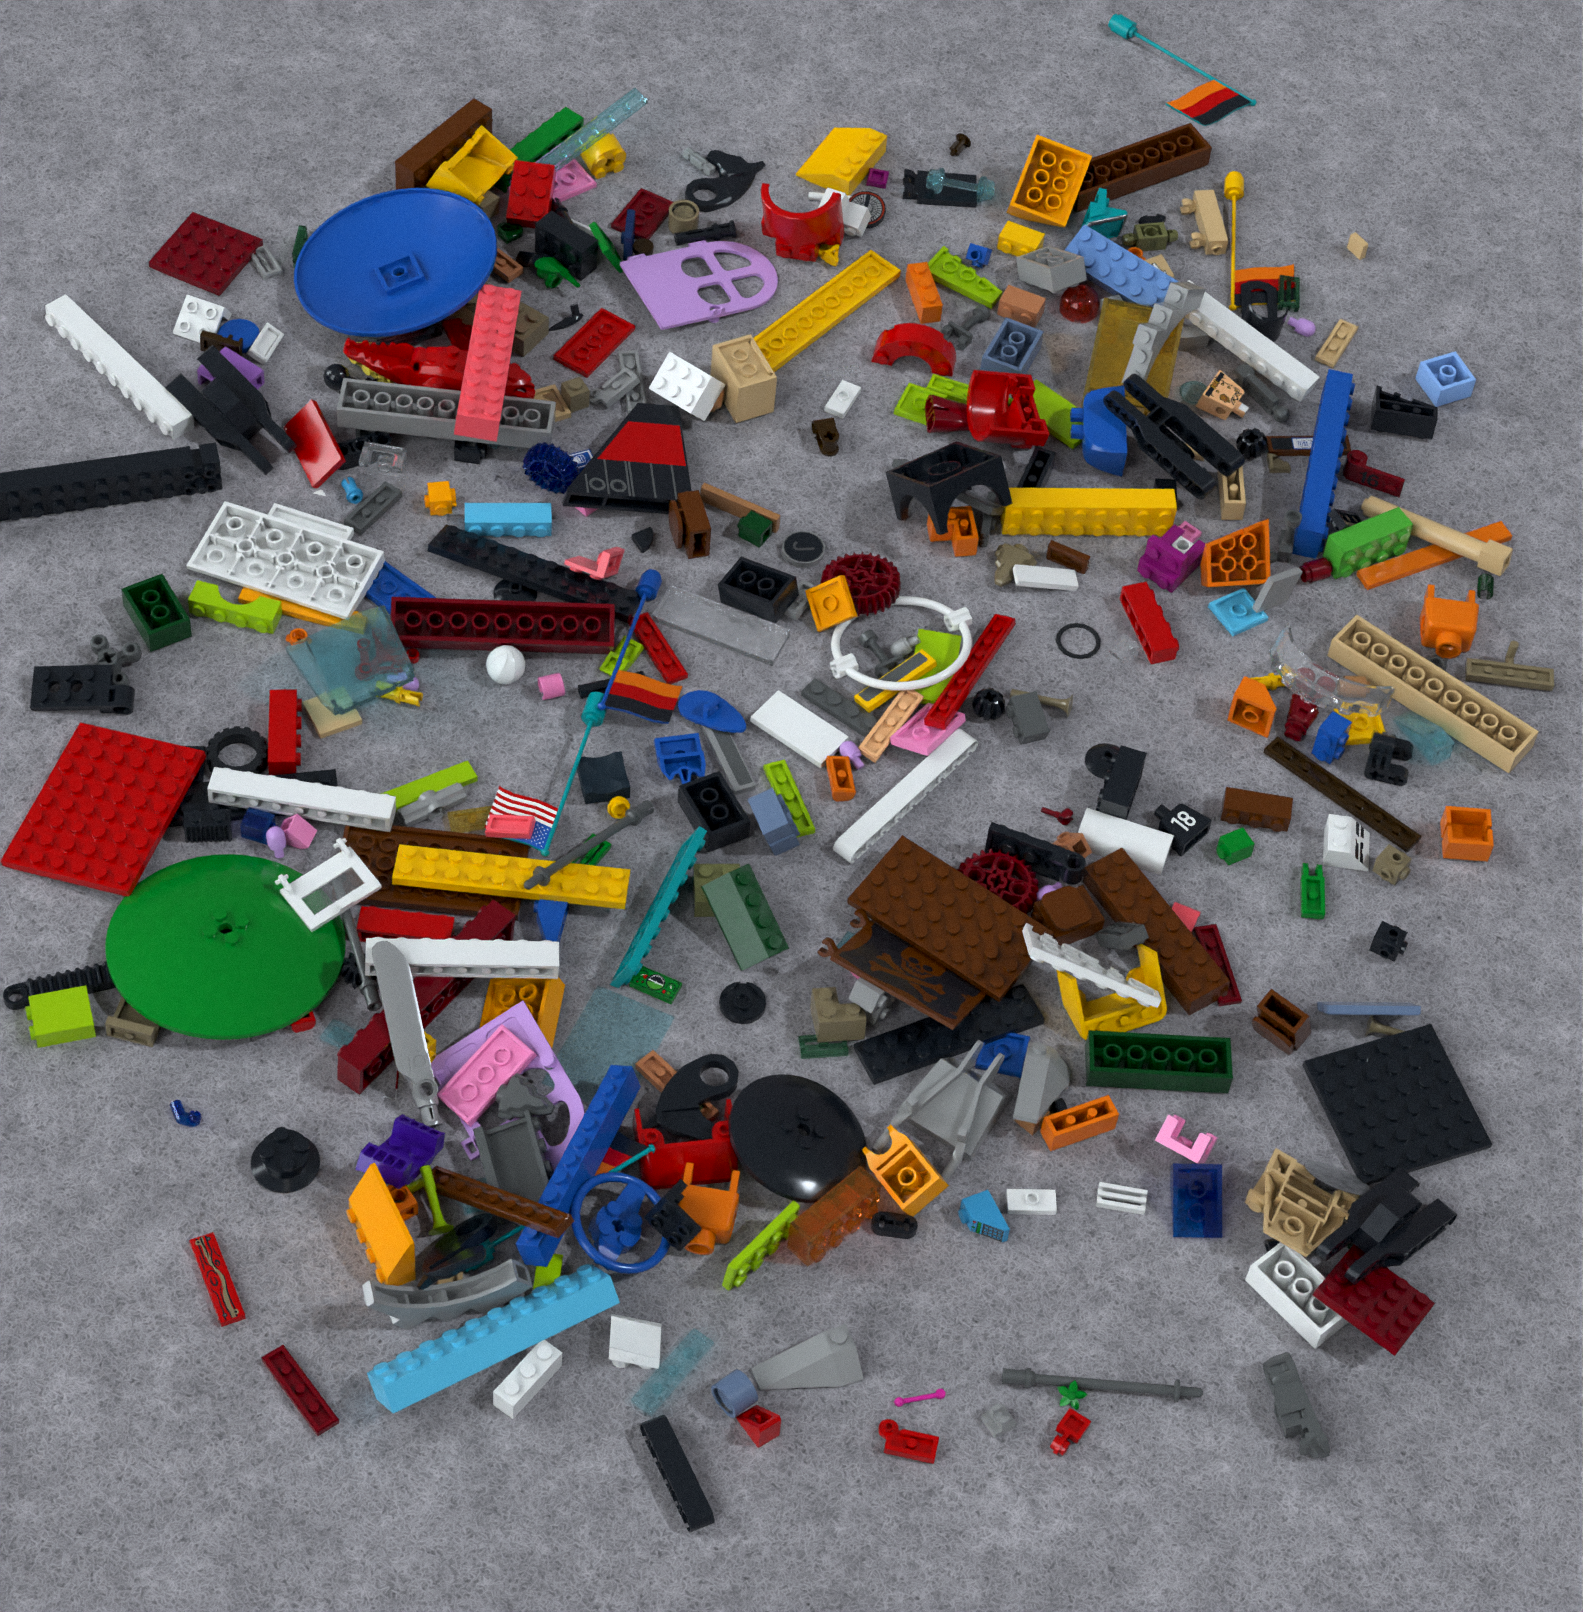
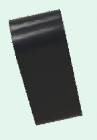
(352, 448)

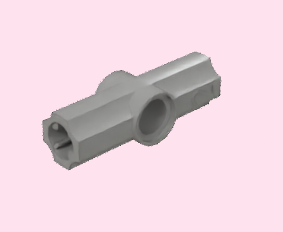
(431, 804)

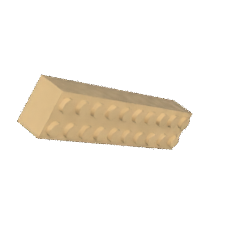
(1433, 693)

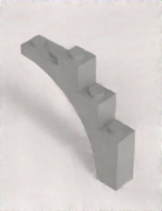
(1151, 336)
(446, 1301)

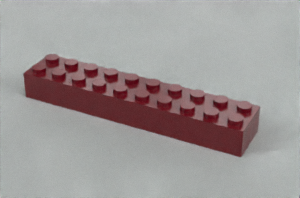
(494, 623)
(359, 1059)

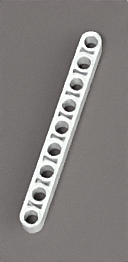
(904, 795)

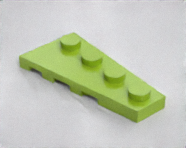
(955, 275)

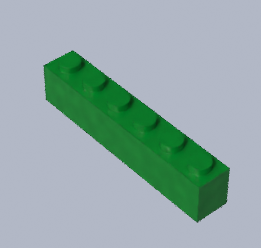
(544, 140)

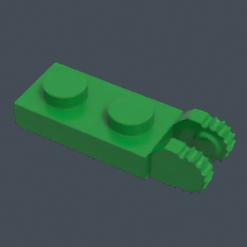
(1312, 893)

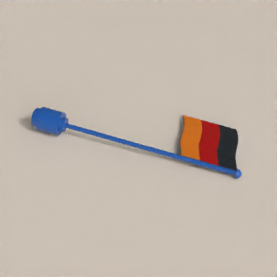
(633, 691)

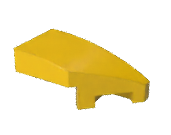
(829, 254)

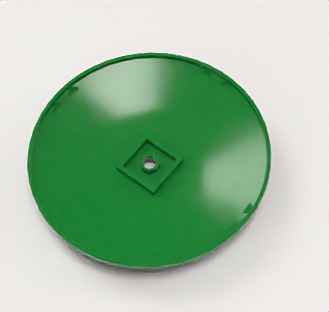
(215, 985)

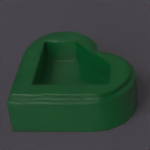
(508, 232)

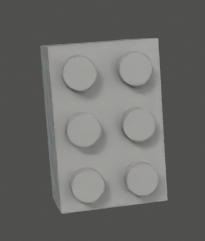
(1051, 269)

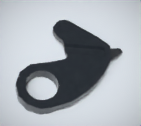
(680, 1099)
(458, 1250)

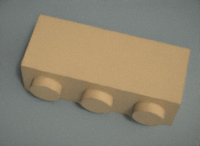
(1232, 495)

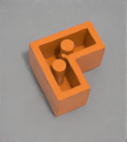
(961, 531)

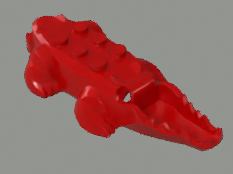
(436, 366)

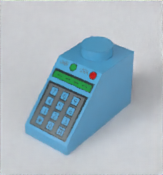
(983, 1216)

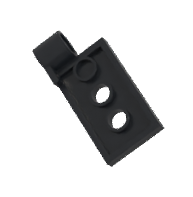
(95, 695)
(1045, 857)

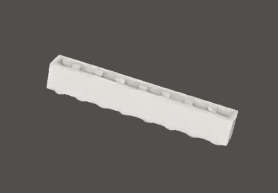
(1253, 347)
(302, 798)
(474, 957)

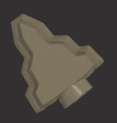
(1007, 557)

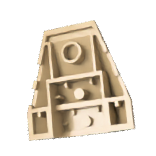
(1297, 1209)

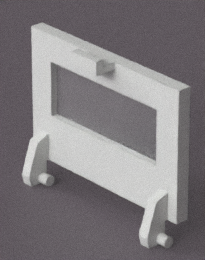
(329, 887)

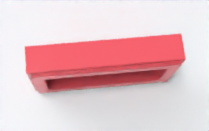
(510, 826)

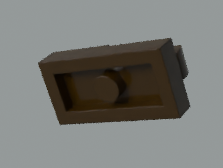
(208, 339)

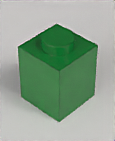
(1235, 846)

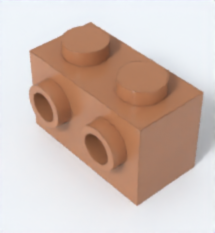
(1021, 306)

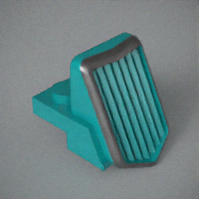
(1104, 219)

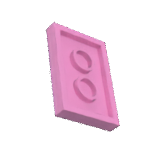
(924, 738)

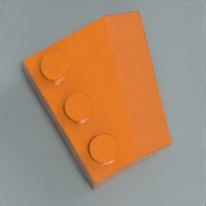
(1238, 557)

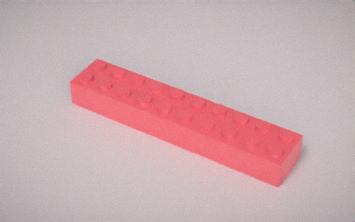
(487, 363)

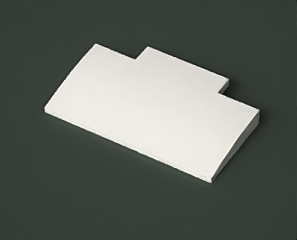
(289, 557)

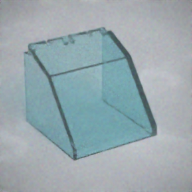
(353, 660)

